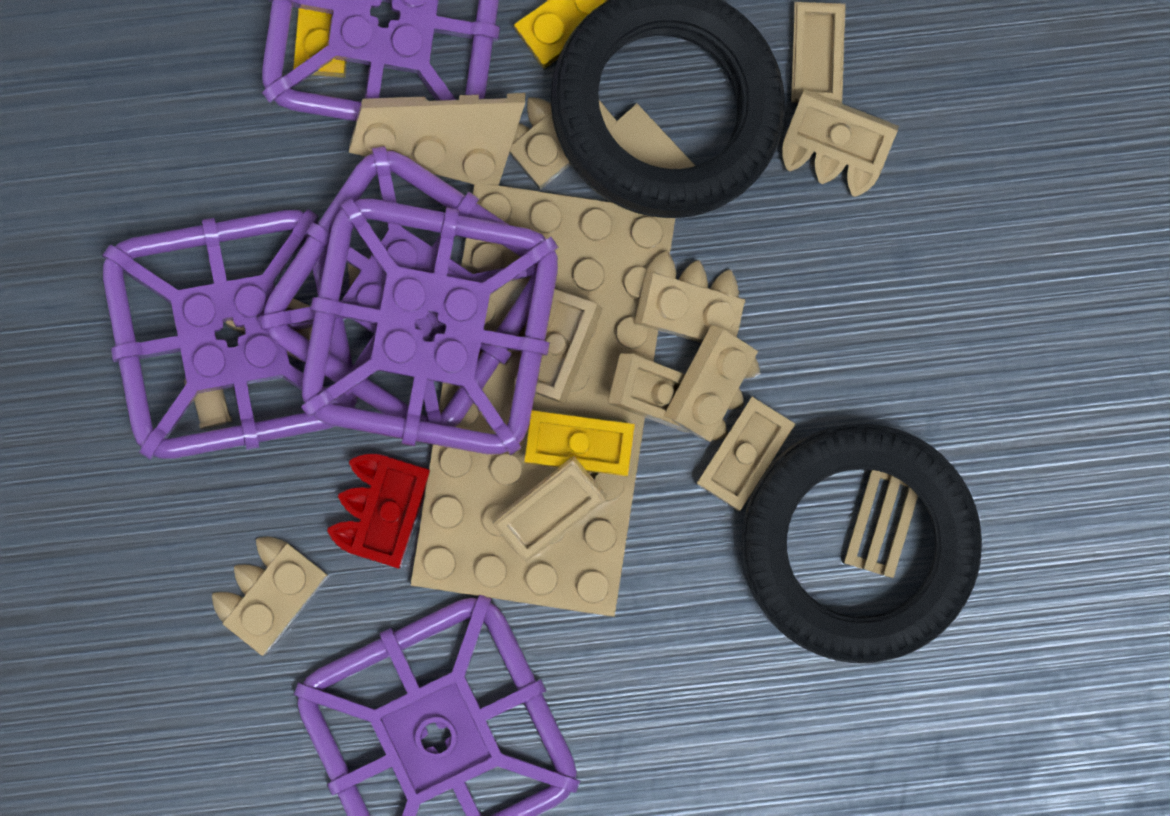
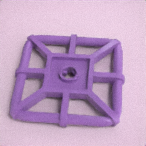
(359, 39)
(369, 285)
(197, 316)
(401, 347)
(449, 704)

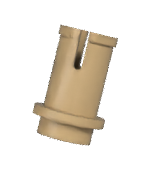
(212, 408)

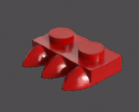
(384, 510)

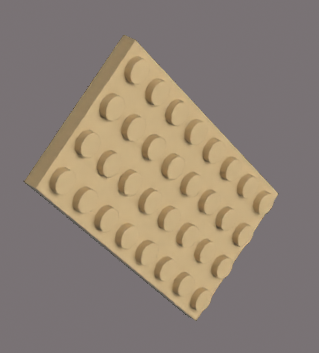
(458, 547)

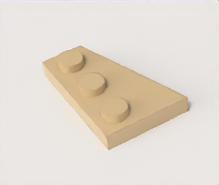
(447, 137)

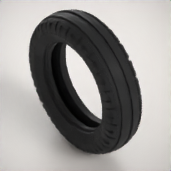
(650, 188)
(862, 637)

